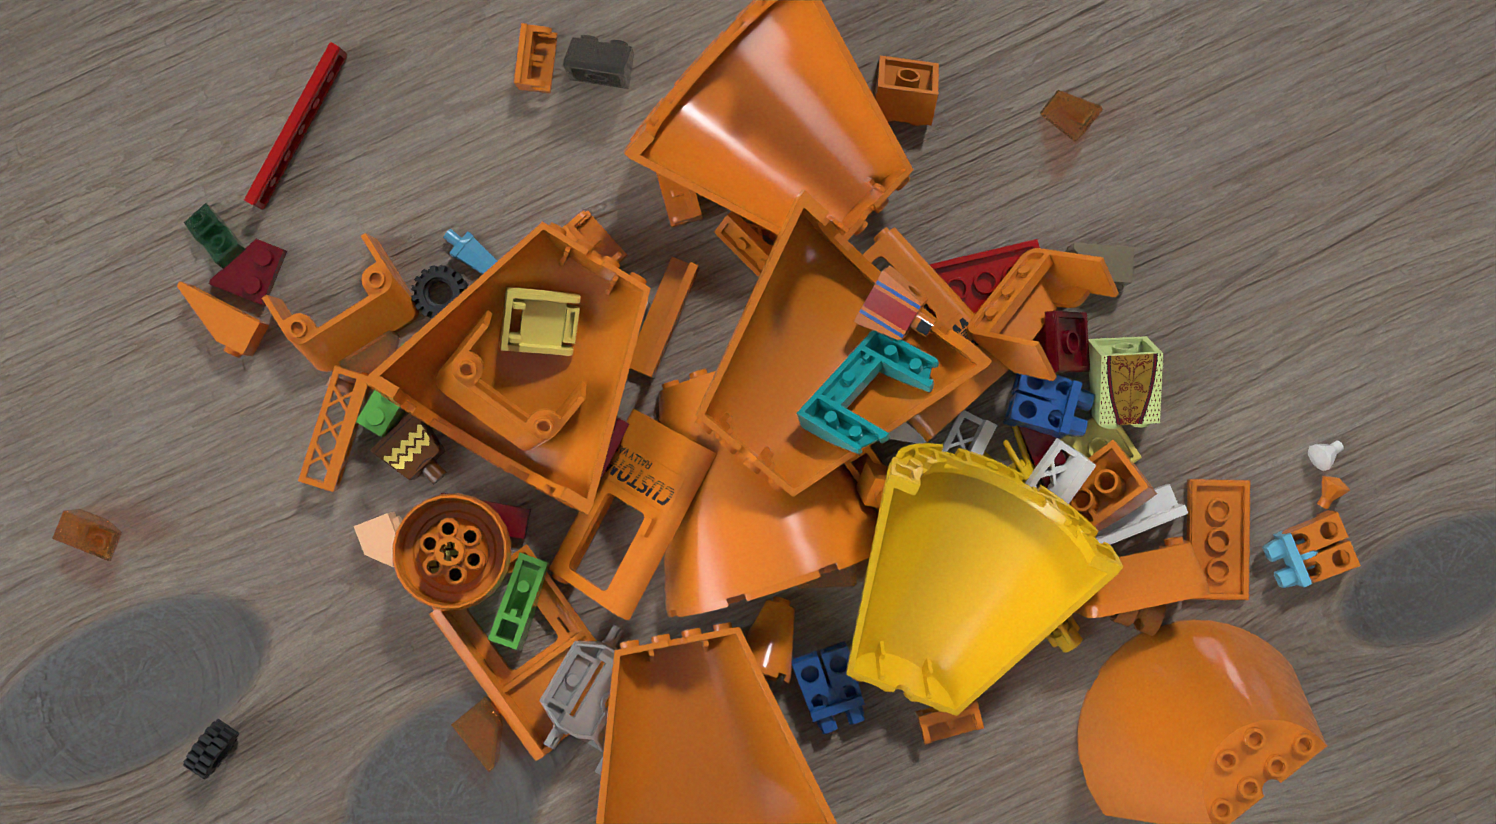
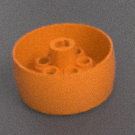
(427, 520)

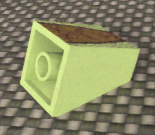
(1125, 381)

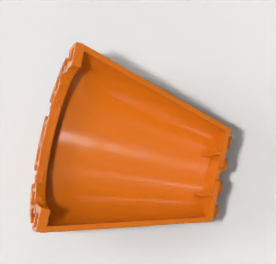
(773, 115)
(795, 338)
(605, 341)
(746, 536)
(1193, 725)
(700, 738)

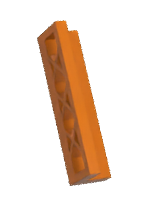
(746, 240)
(663, 316)
(347, 433)

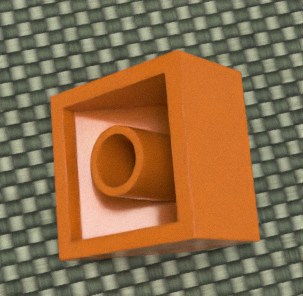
(907, 90)

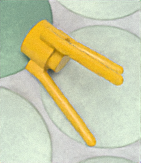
(1025, 467)
(1066, 635)

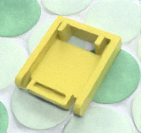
(544, 321)

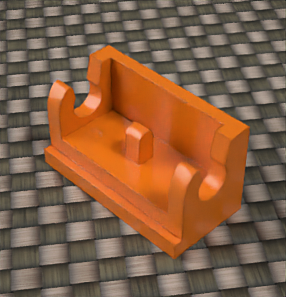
(535, 58)
(680, 202)
(588, 229)
(941, 725)

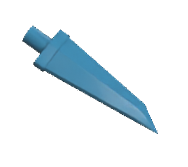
(469, 251)

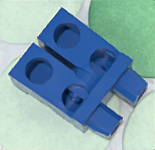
(1048, 405)
(830, 696)

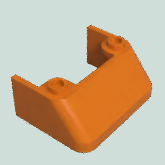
(1018, 305)
(384, 309)
(462, 383)
(1150, 581)

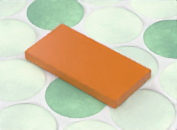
(1221, 535)

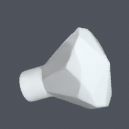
(1324, 455)

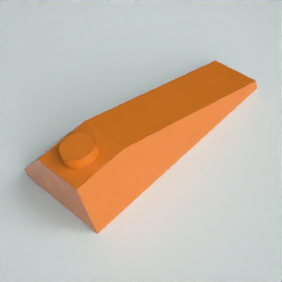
(1112, 488)

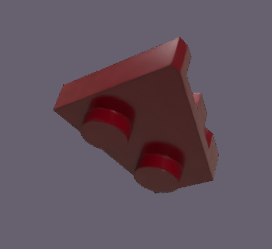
(252, 272)

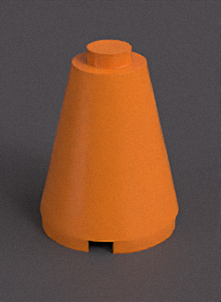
(772, 639)

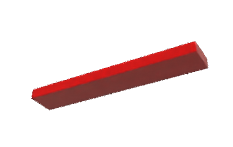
(296, 126)

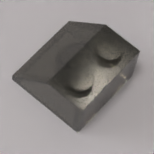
(599, 62)

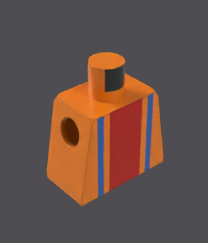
(895, 307)

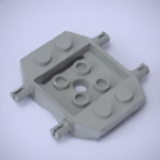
(569, 683)

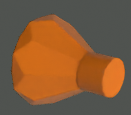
(1331, 490)

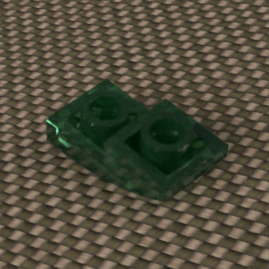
(214, 235)

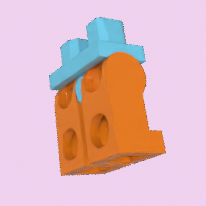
(1312, 551)

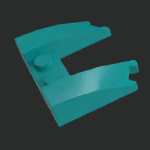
(827, 409)

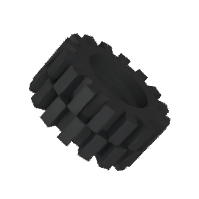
(425, 283)
(211, 749)

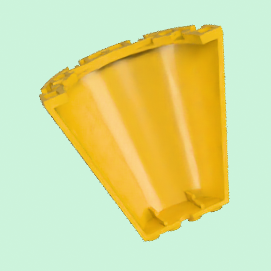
(967, 576)

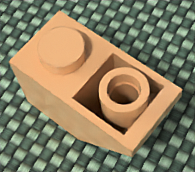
(378, 536)

